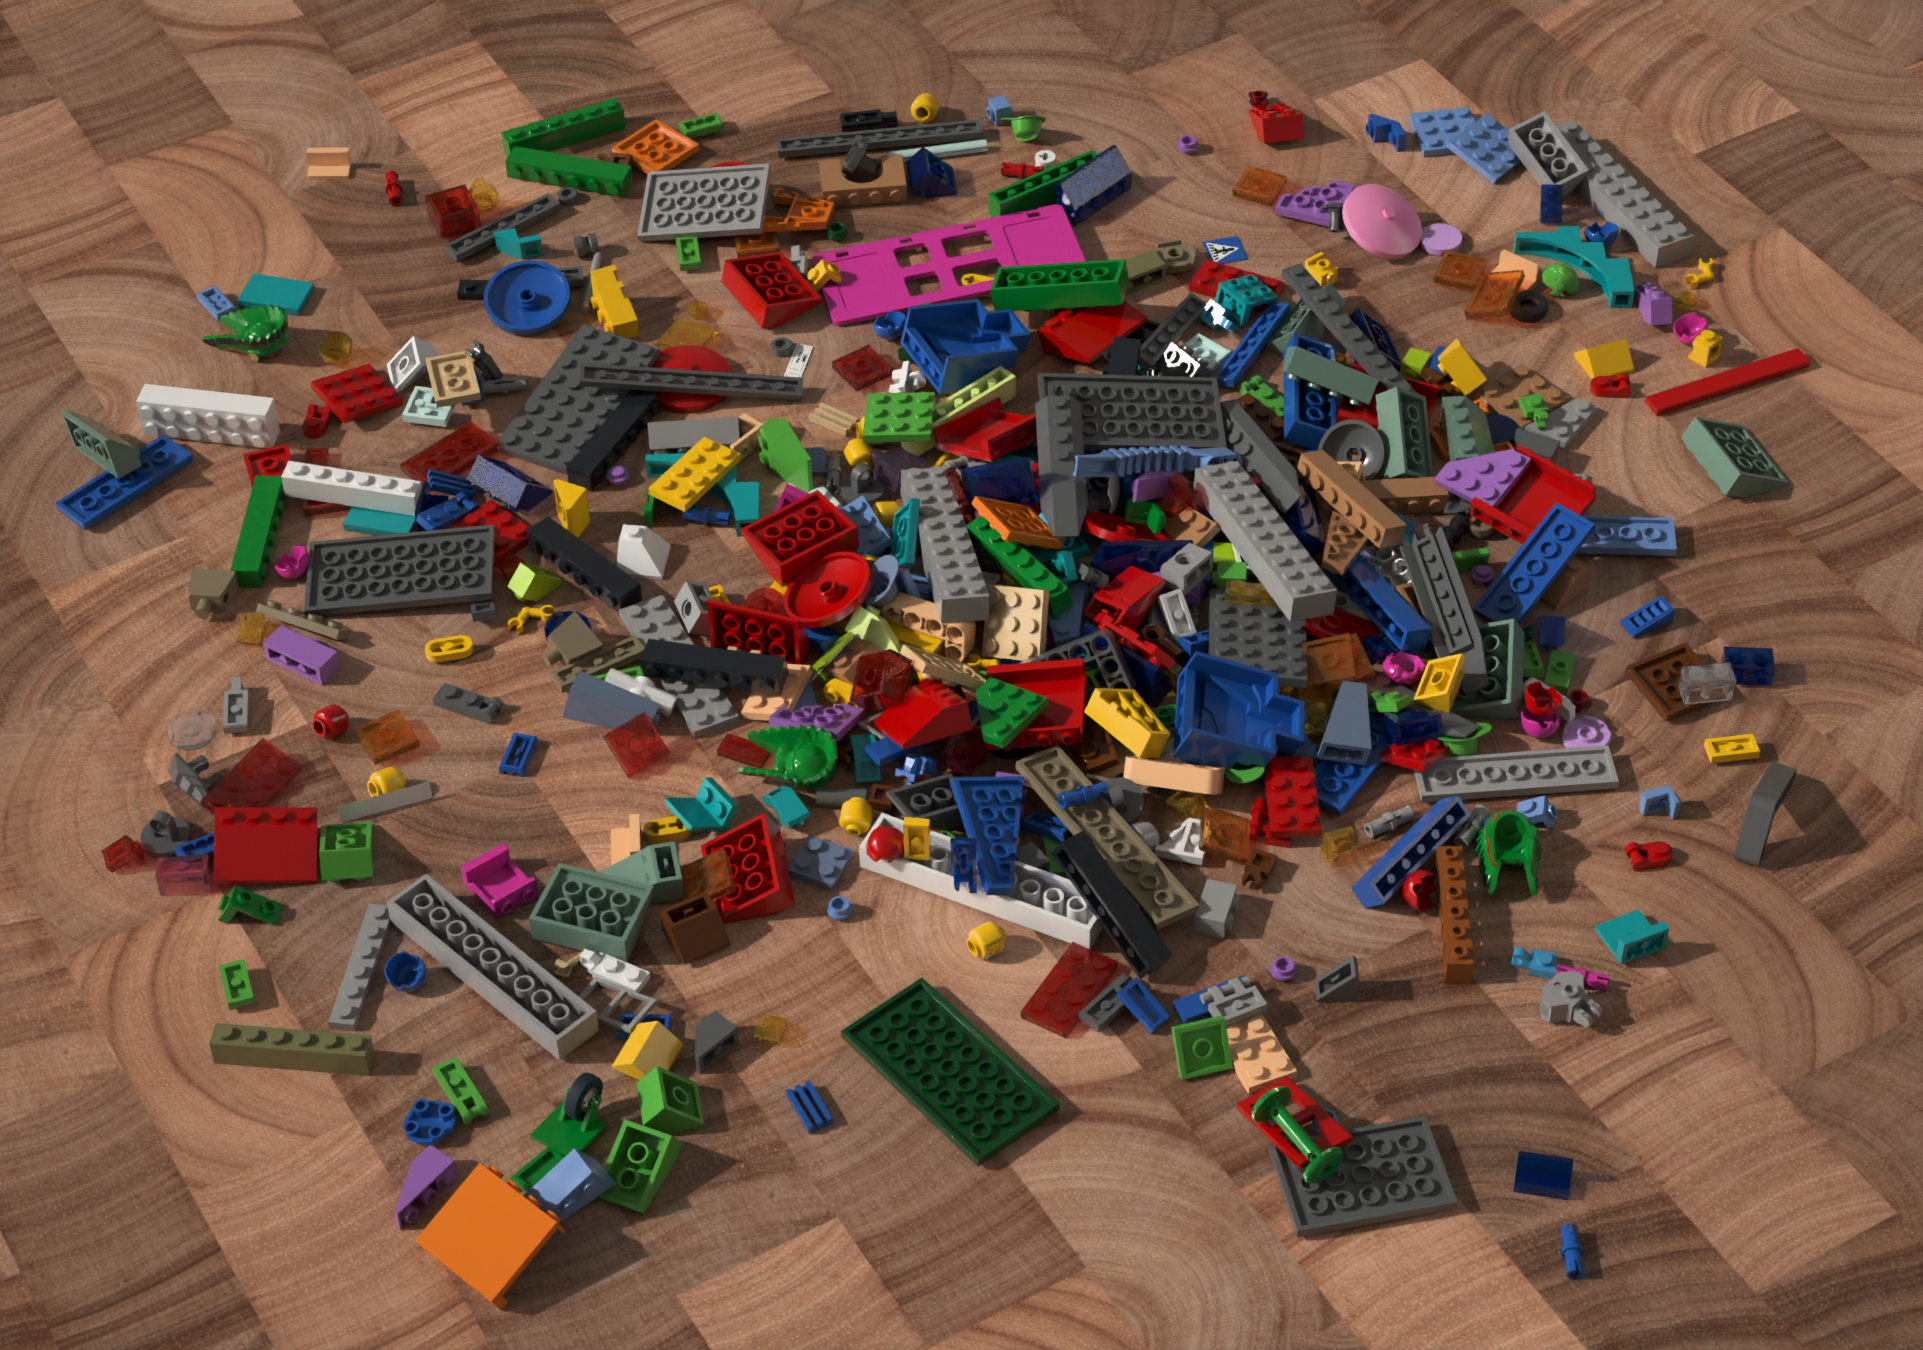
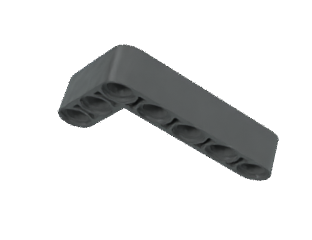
(1095, 651)
(1761, 811)

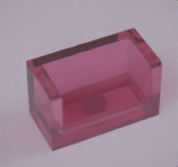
(182, 870)

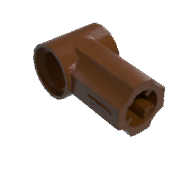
(1156, 636)

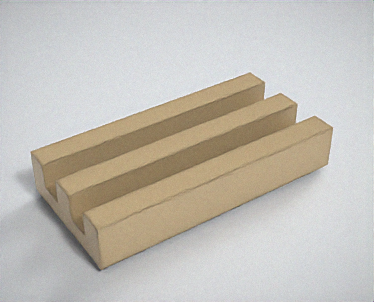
(834, 418)

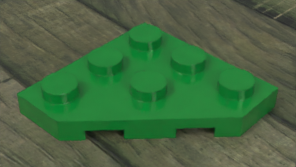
(1006, 710)

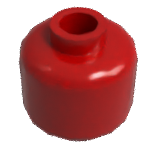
(330, 722)

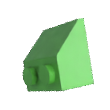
(669, 1102)

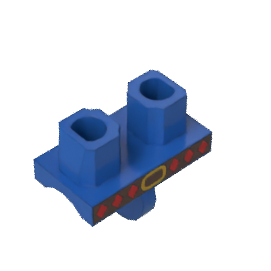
(918, 769)

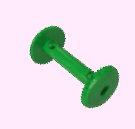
(1273, 1105)

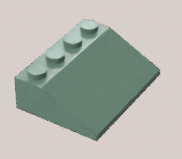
(1732, 458)
(1504, 664)
(591, 911)

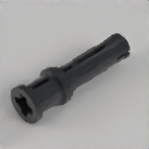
(1458, 526)

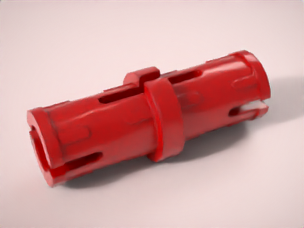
(1020, 170)
(393, 188)

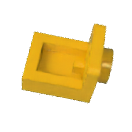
(822, 273)

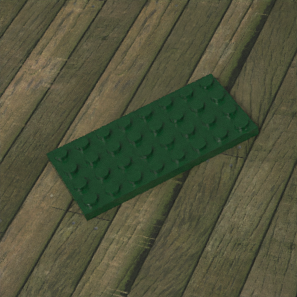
(950, 1071)

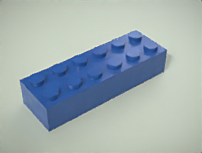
(1307, 410)

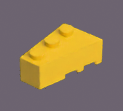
(611, 303)
(1128, 720)

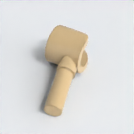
(565, 967)

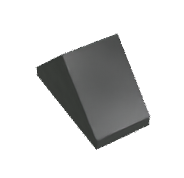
(1339, 983)

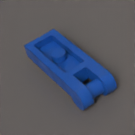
(446, 513)

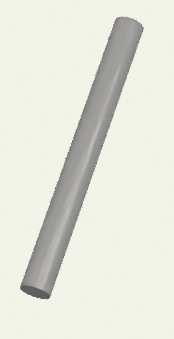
(588, 291)

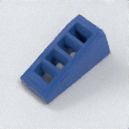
(1658, 607)

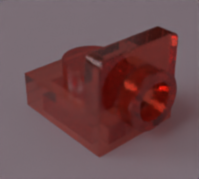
(508, 567)
(123, 852)

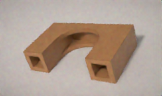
(888, 188)

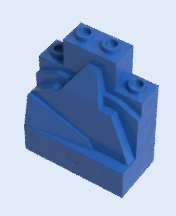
(962, 342)
(1233, 714)

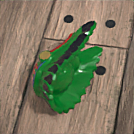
(258, 331)
(802, 759)
(1510, 840)

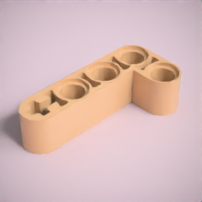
(923, 617)
(1175, 775)

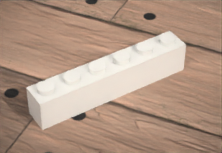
(351, 488)

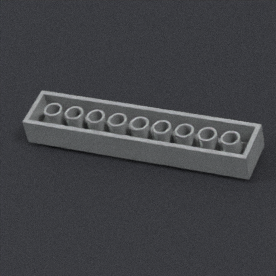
(1627, 203)
(1265, 541)
(946, 547)
(493, 967)

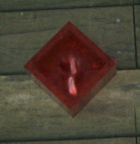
(453, 211)
(880, 680)

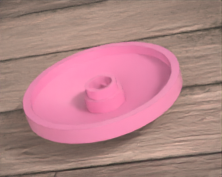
(1382, 221)

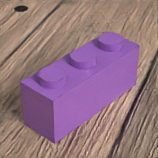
(301, 655)

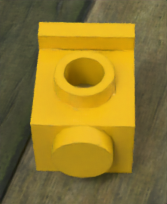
(1321, 269)
(1706, 348)

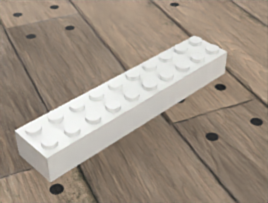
(1036, 902)

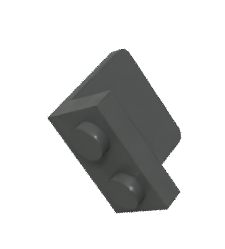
(1181, 363)

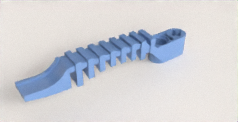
(1135, 460)

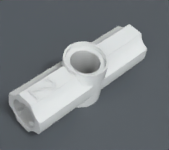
(644, 687)

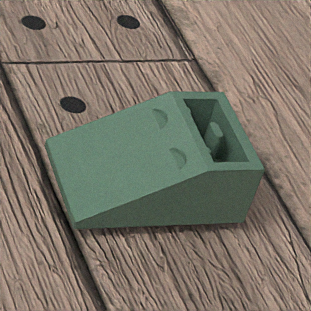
(653, 866)

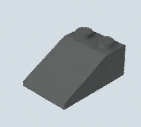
(929, 800)

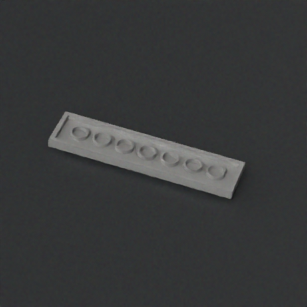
(699, 705)
(1518, 774)

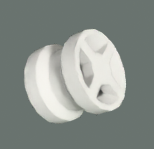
(1045, 158)

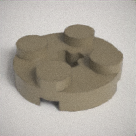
(1184, 256)

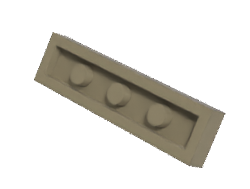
(295, 617)
(599, 662)

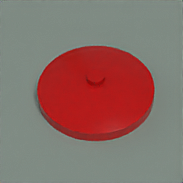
(690, 358)
(1113, 528)
(828, 589)

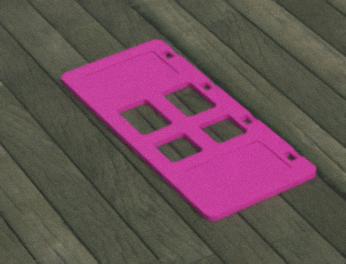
(876, 284)

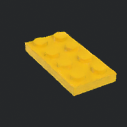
(694, 474)

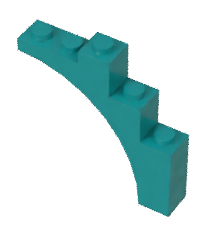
(1565, 246)
(738, 497)

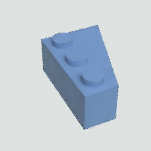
(1071, 623)
(571, 1184)

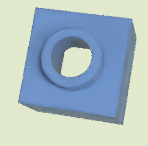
(998, 109)

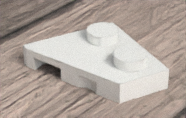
(1183, 844)

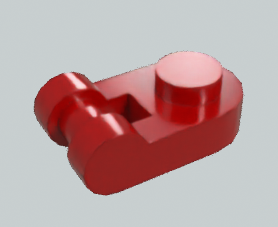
(1611, 386)
(313, 426)
(1657, 855)

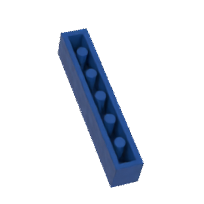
(1384, 605)
(1410, 852)

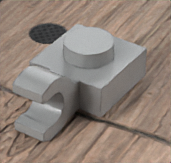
(799, 260)

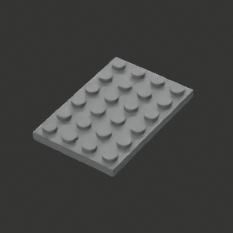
(704, 202)

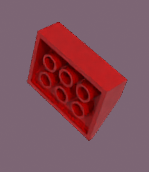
(769, 288)
(1087, 332)
(800, 535)
(757, 630)
(927, 715)
(265, 845)
(757, 870)

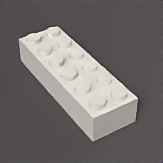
(208, 416)

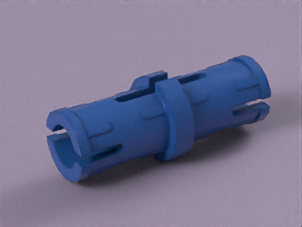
(707, 516)
(1083, 795)
(1572, 1251)

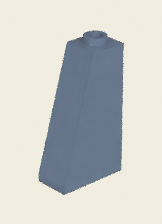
(606, 704)
(1348, 728)

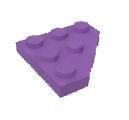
(1307, 203)
(1484, 476)
(836, 719)

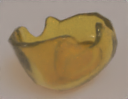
(484, 194)
(335, 348)

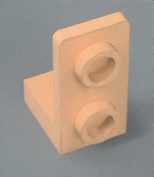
(749, 430)

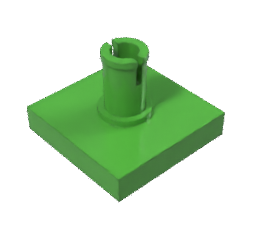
(1202, 1047)

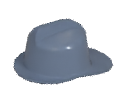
(884, 586)

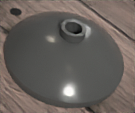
(1355, 436)

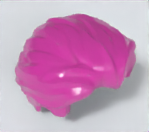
(1404, 668)

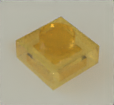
(770, 1029)

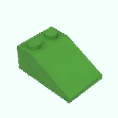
(785, 454)
(346, 851)
(639, 1165)

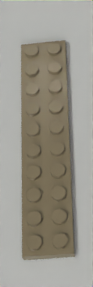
(1133, 862)

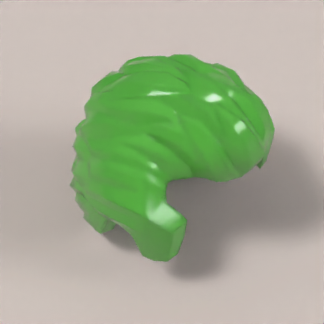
(1560, 279)

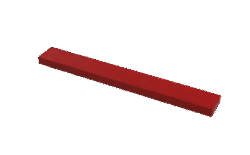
(1727, 381)

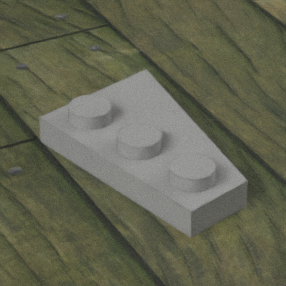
(1566, 421)

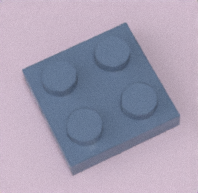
(820, 863)

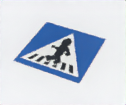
(1224, 250)

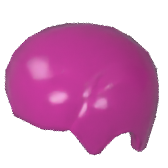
(1689, 327)
(293, 565)
(1539, 726)

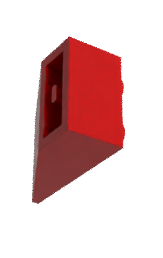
(1277, 123)
(1126, 598)

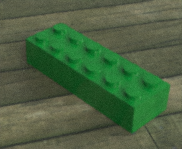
(1060, 285)

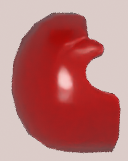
(1541, 700)
(885, 843)
(1417, 889)

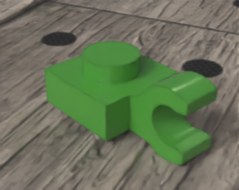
(1534, 407)
(1390, 703)

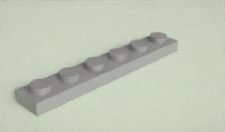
(361, 968)

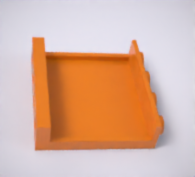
(488, 1233)

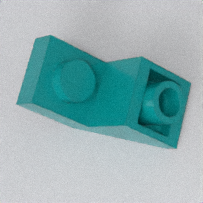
(521, 248)
(865, 768)
(787, 806)

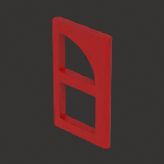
(1330, 1133)

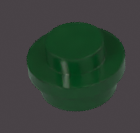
(836, 231)

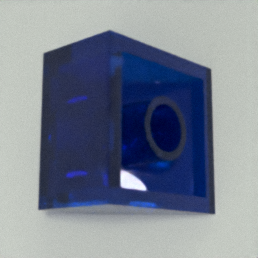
(930, 175)

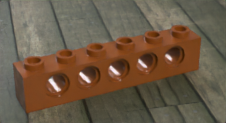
(1453, 915)

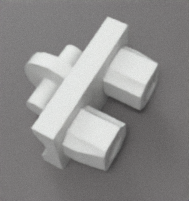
(906, 380)

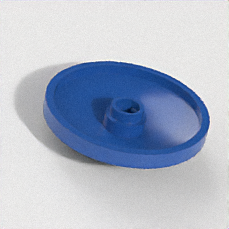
(527, 297)

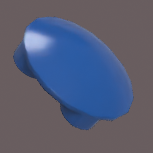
(429, 1122)

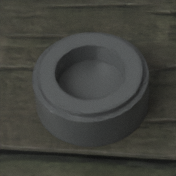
(567, 196)
(782, 347)

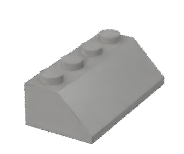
(1547, 153)
(686, 433)

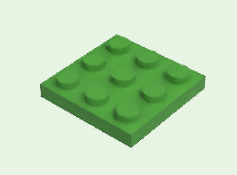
(899, 417)

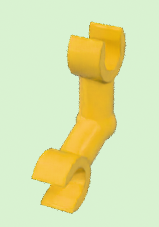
(1706, 276)
(528, 612)
(978, 663)

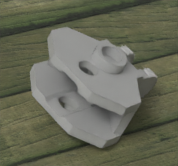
(1568, 1000)

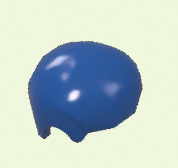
(1605, 234)
(891, 326)
(405, 971)

